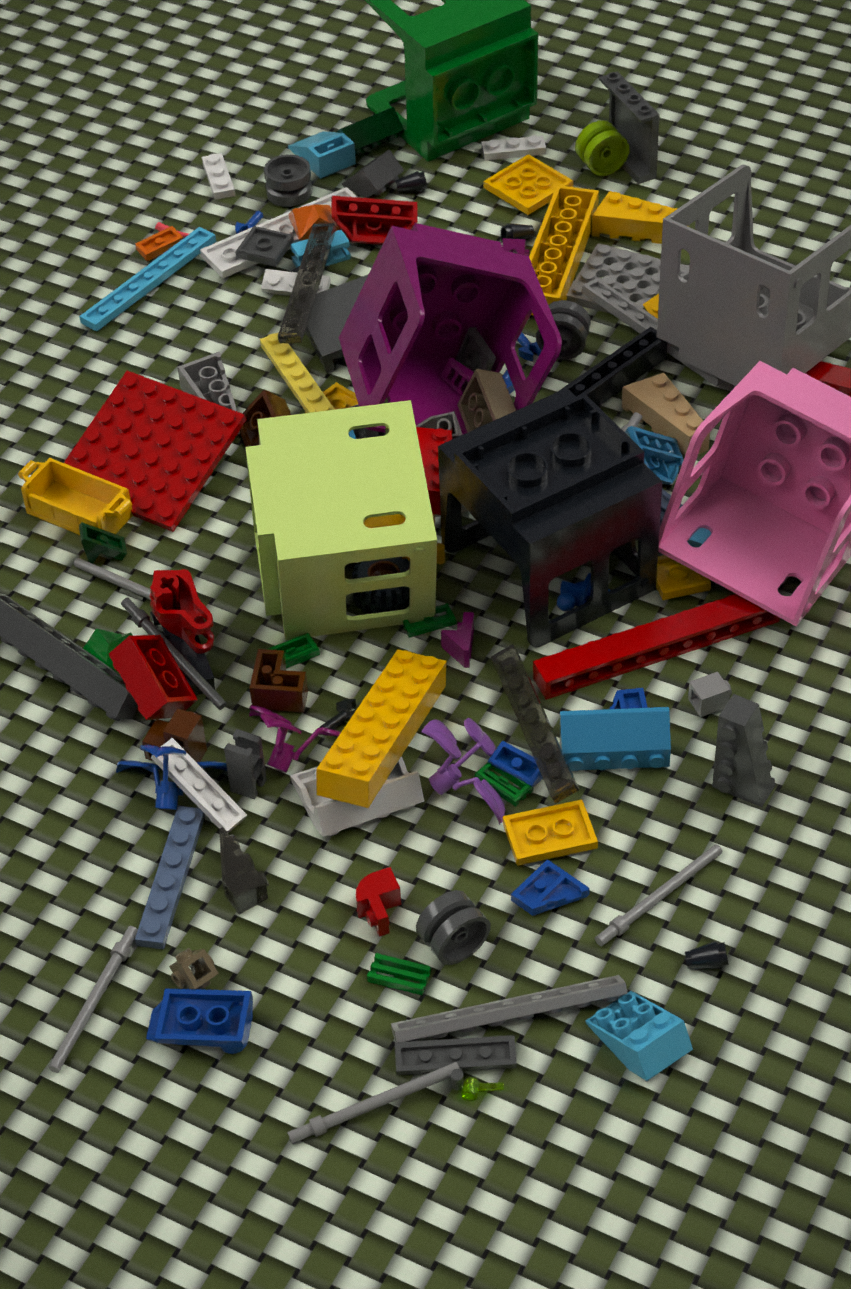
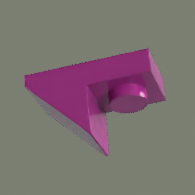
(460, 642)

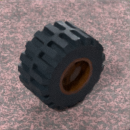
(382, 599)

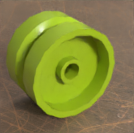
(602, 148)

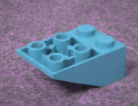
(326, 152)
(641, 1034)

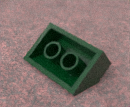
(373, 130)

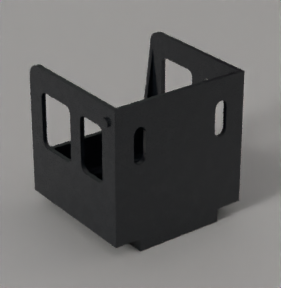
(554, 493)

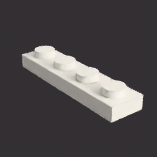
(202, 789)

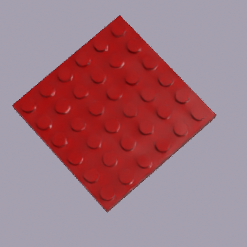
(156, 446)

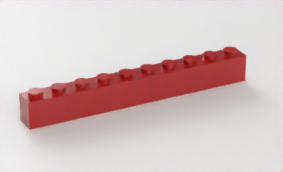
(648, 644)

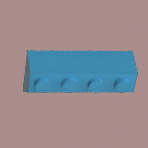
(616, 738)

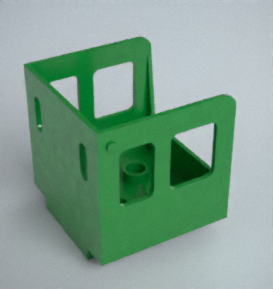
(465, 71)

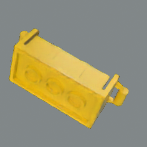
(73, 496)

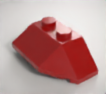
(371, 219)

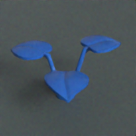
(166, 791)

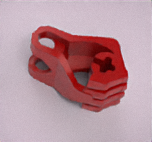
(187, 614)

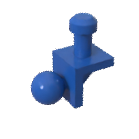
(574, 594)

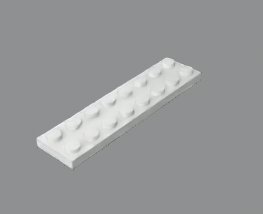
(222, 254)

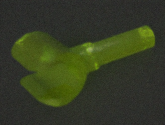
(472, 1086)

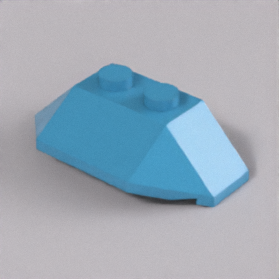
(660, 453)

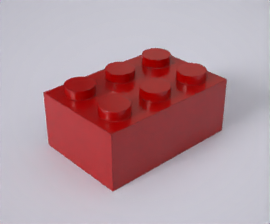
(152, 676)

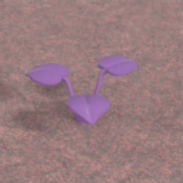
(448, 775)

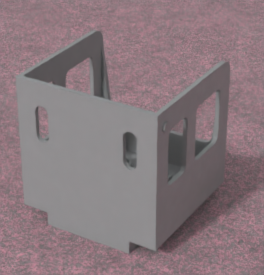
(743, 302)

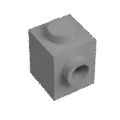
(709, 694)

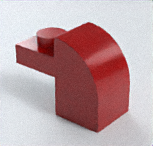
(375, 895)

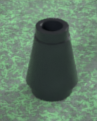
(412, 183)
(516, 231)
(707, 956)

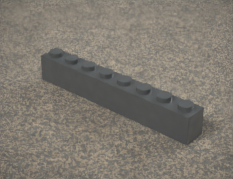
(65, 660)

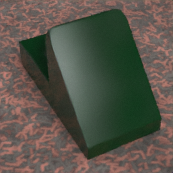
(101, 541)

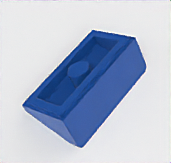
(516, 763)

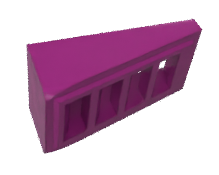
(465, 372)

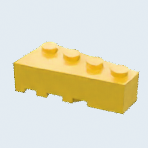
(629, 217)

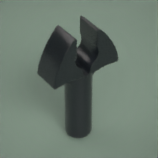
(344, 714)

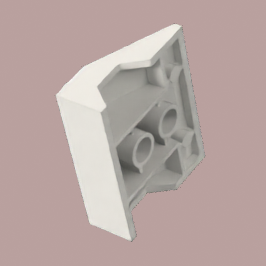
(331, 816)

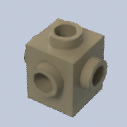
(201, 969)

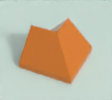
(304, 218)

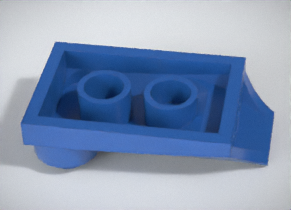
(203, 1018)

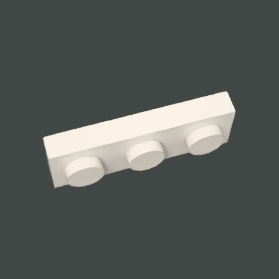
(513, 147)
(218, 176)
(283, 281)

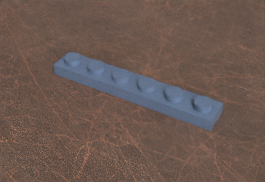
(170, 878)

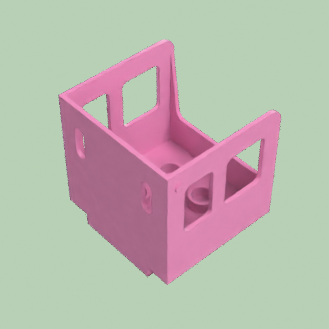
(768, 491)

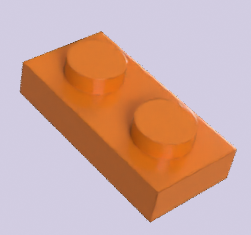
(158, 243)

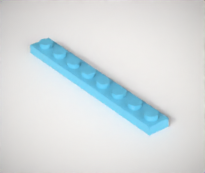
(147, 279)

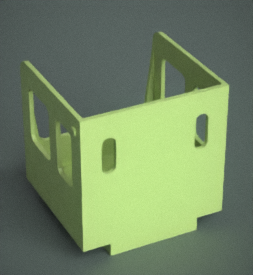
(310, 509)

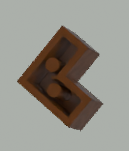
(275, 686)
(184, 728)

